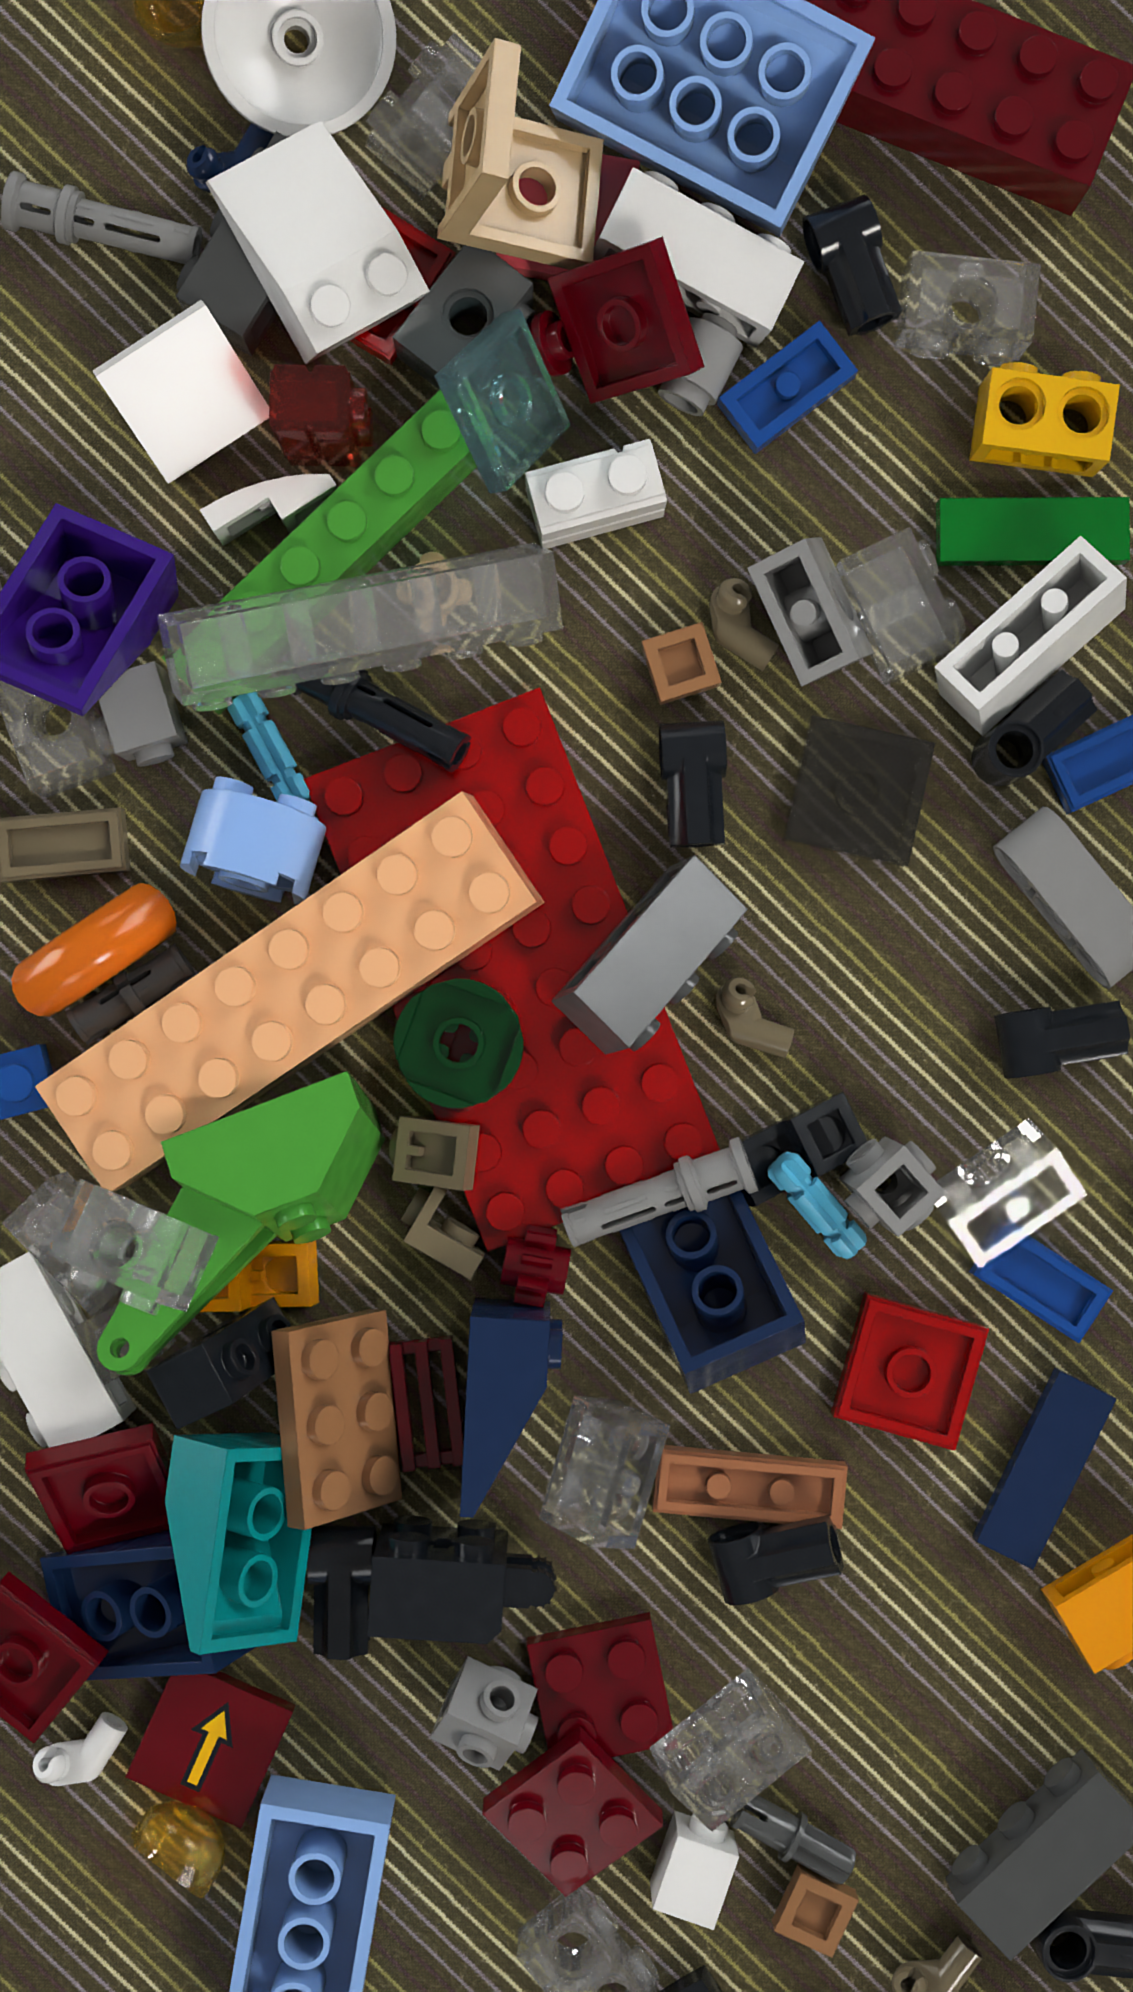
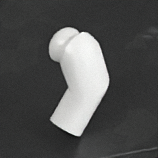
(82, 1758)

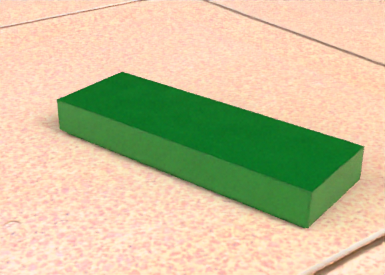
(1029, 529)

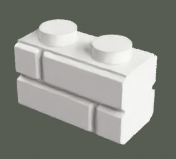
(596, 494)

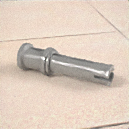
(68, 224)
(687, 1185)

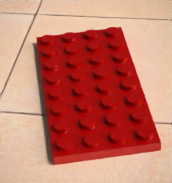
(571, 1114)

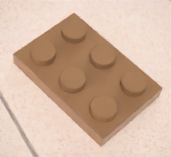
(336, 1417)

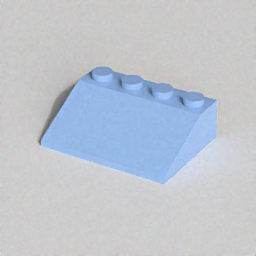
(715, 93)

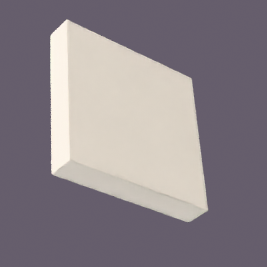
(183, 391)

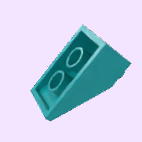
(232, 1541)

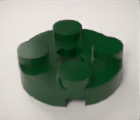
(425, 1059)

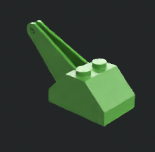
(253, 1178)

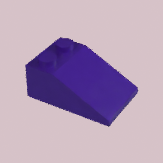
(81, 609)

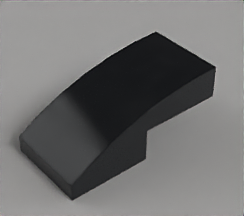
(820, 1135)

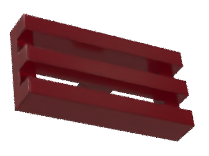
(433, 1456)

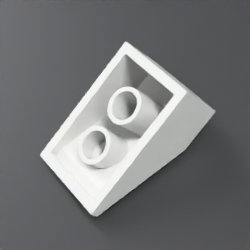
(317, 241)

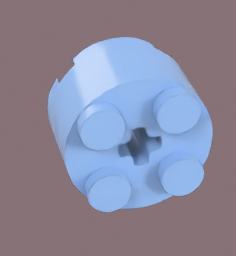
(254, 842)

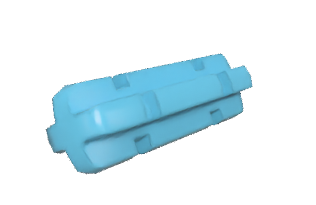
(267, 746)
(817, 1205)

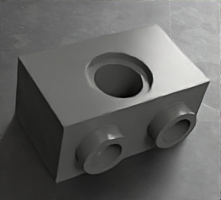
(471, 284)

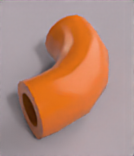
(93, 950)

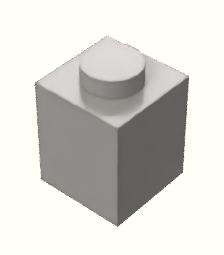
(143, 715)

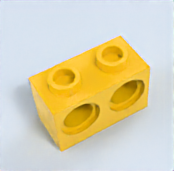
(1045, 438)

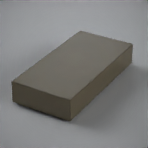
(63, 845)

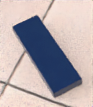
(1043, 1468)

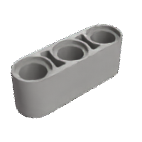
(1071, 894)

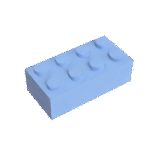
(312, 1888)

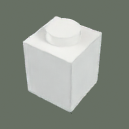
(693, 1870)

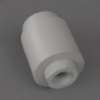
(719, 354)

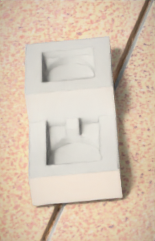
(287, 496)

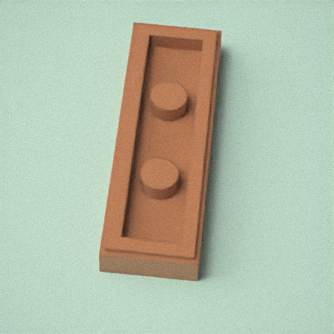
(748, 1486)

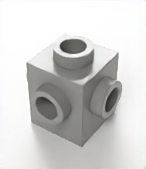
(907, 1198)
(486, 1715)

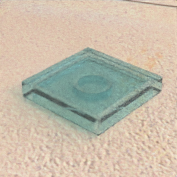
(503, 400)

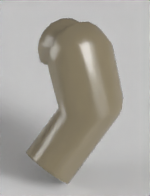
(733, 625)
(744, 1020)
(940, 1974)

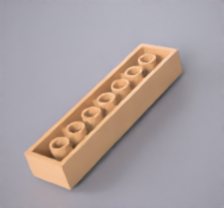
(291, 991)

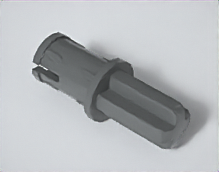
(796, 1839)

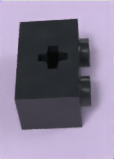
(219, 1364)

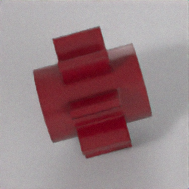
(535, 1266)

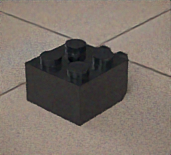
(450, 1581)

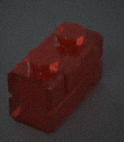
(319, 415)

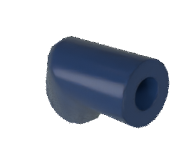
(206, 163)

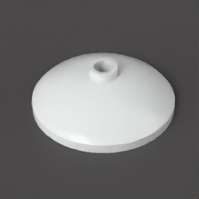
(286, 91)

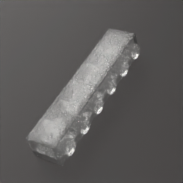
(359, 625)

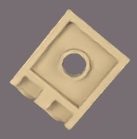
(497, 150)

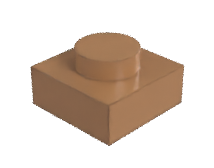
(681, 663)
(815, 1910)

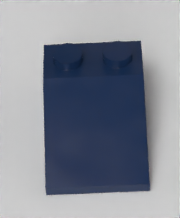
(714, 1289)
(505, 1380)
(131, 1606)

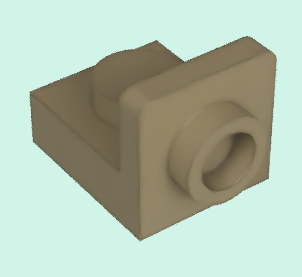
(434, 1152)
(446, 1242)

